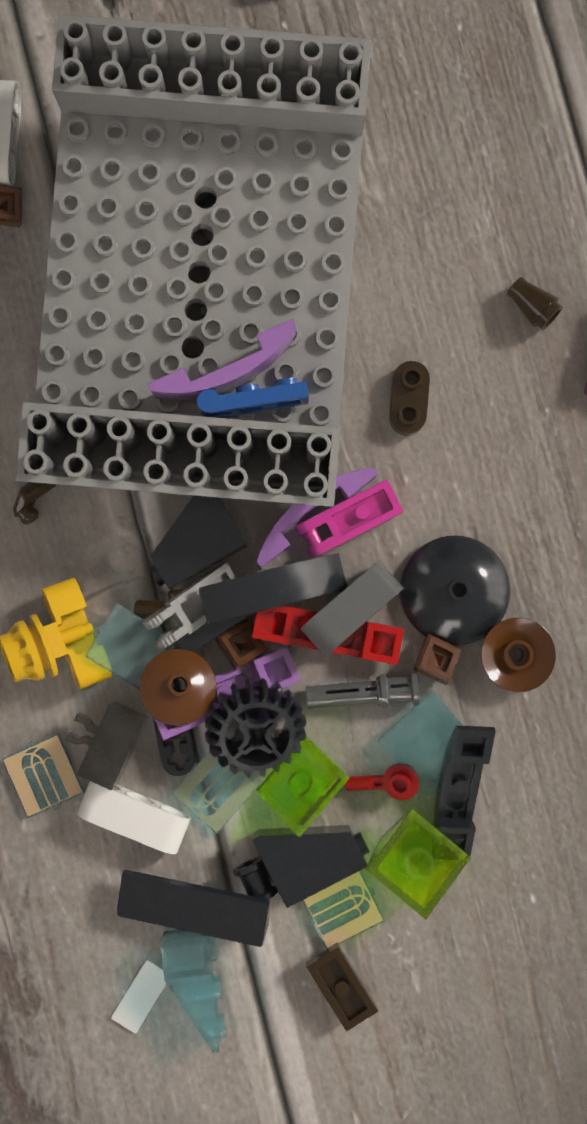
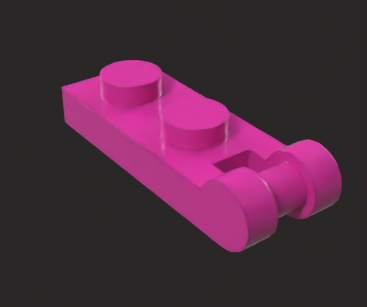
(351, 518)

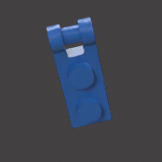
(251, 399)

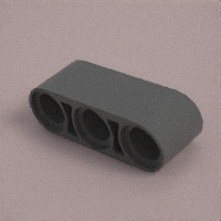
(351, 608)

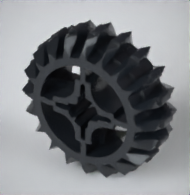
(253, 747)

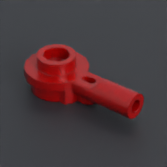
(399, 782)

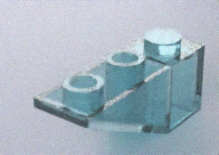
(191, 977)

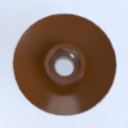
(536, 659)
(173, 706)

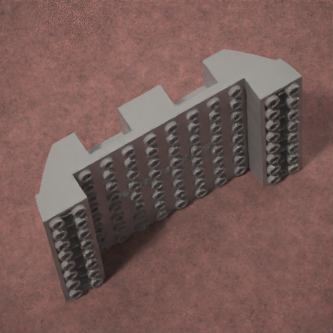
(142, 133)

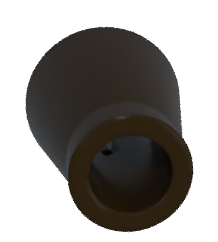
(536, 304)

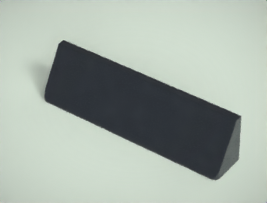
(193, 908)

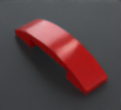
(368, 642)

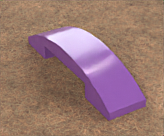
(271, 345)
(276, 543)
(272, 667)

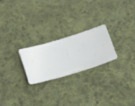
(140, 997)

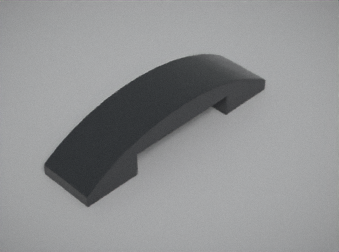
(272, 588)
(459, 783)

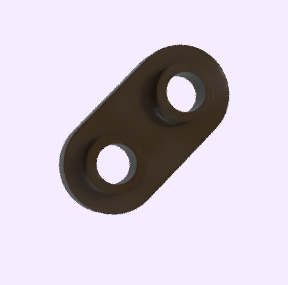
(410, 397)

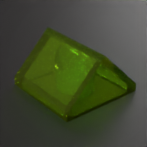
(303, 787)
(416, 862)

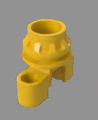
(34, 647)

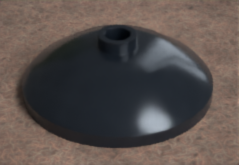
(429, 585)

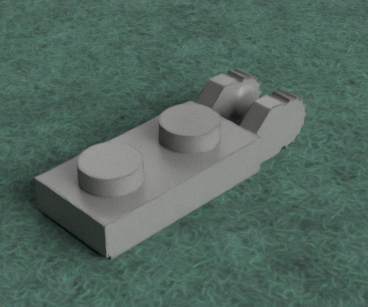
(186, 607)

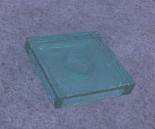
(422, 739)

